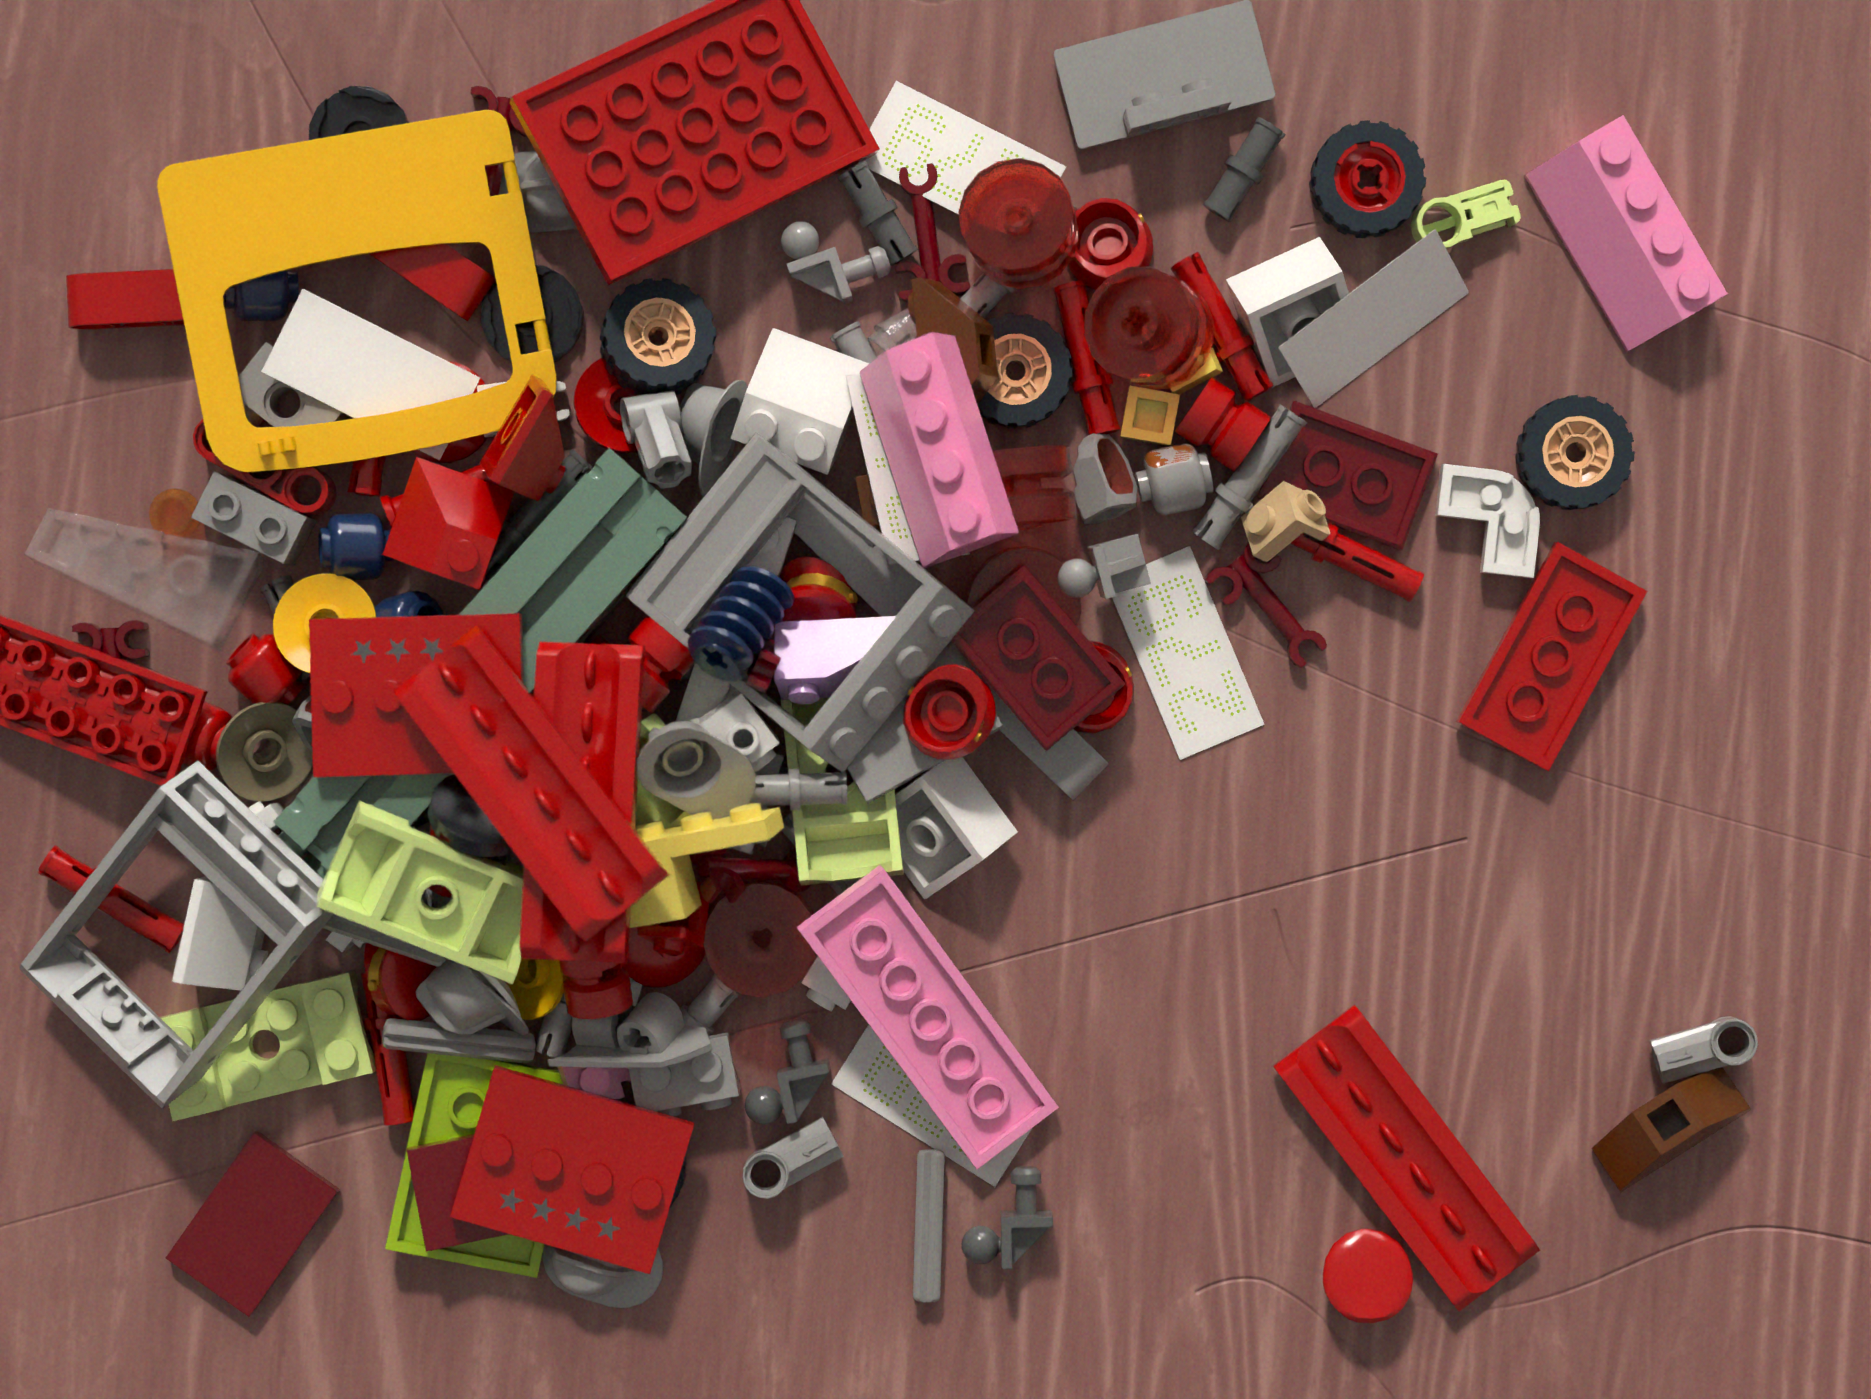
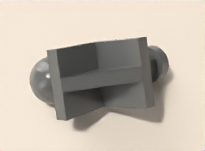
(796, 1082)
(1018, 1227)

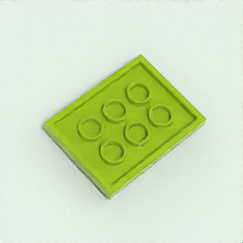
(445, 1109)

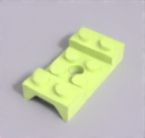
(840, 839)
(389, 865)
(317, 1035)

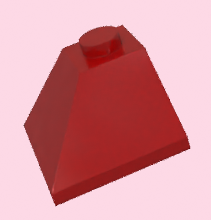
(528, 445)
(448, 523)

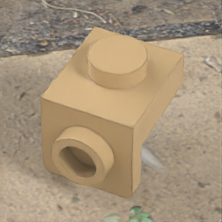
(1282, 518)

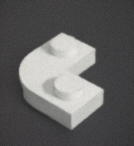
(1505, 507)

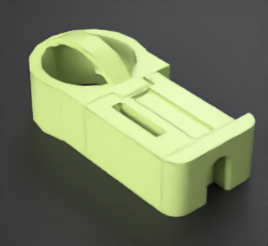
(1471, 212)

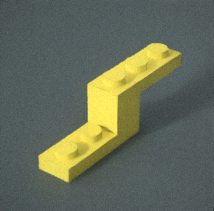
(678, 893)

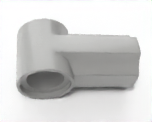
(655, 429)
(1698, 1049)
(796, 1156)

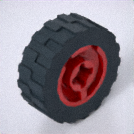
(1370, 209)

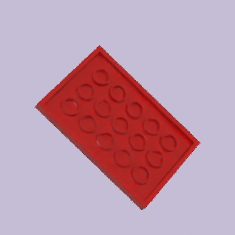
(692, 129)

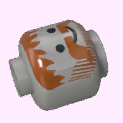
(1174, 479)

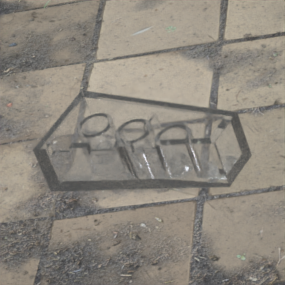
(163, 576)

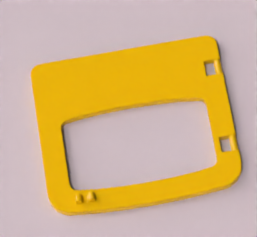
(334, 201)

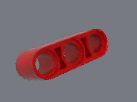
(442, 275)
(123, 300)
(281, 485)

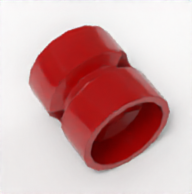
(1223, 424)
(664, 660)
(596, 989)

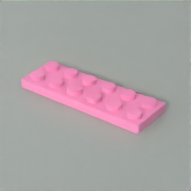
(927, 1016)

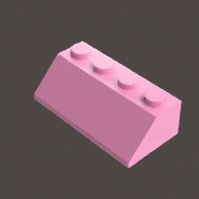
(1625, 233)
(937, 448)

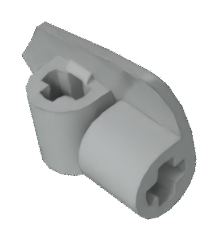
(637, 1038)

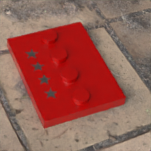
(353, 678)
(572, 1169)

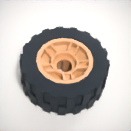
(637, 316)
(1046, 372)
(1595, 431)

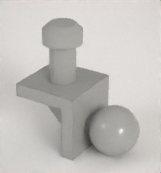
(824, 268)
(1115, 568)

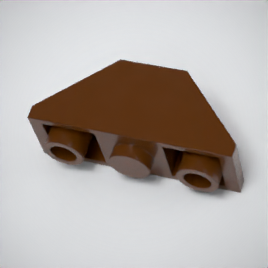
(941, 311)
(1669, 1126)

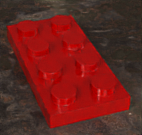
(1551, 656)

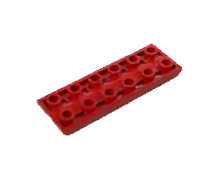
(95, 703)
(597, 707)
(531, 784)
(1406, 1157)

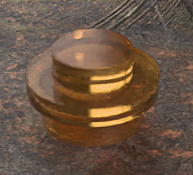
(172, 513)

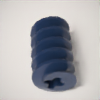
(739, 622)

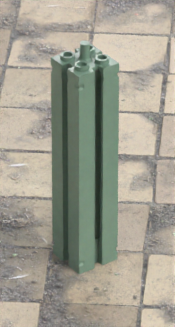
(564, 586)

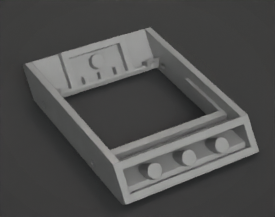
(727, 535)
(246, 865)

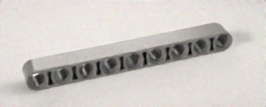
(887, 588)

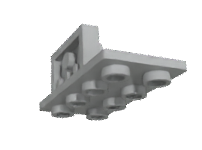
(1164, 74)

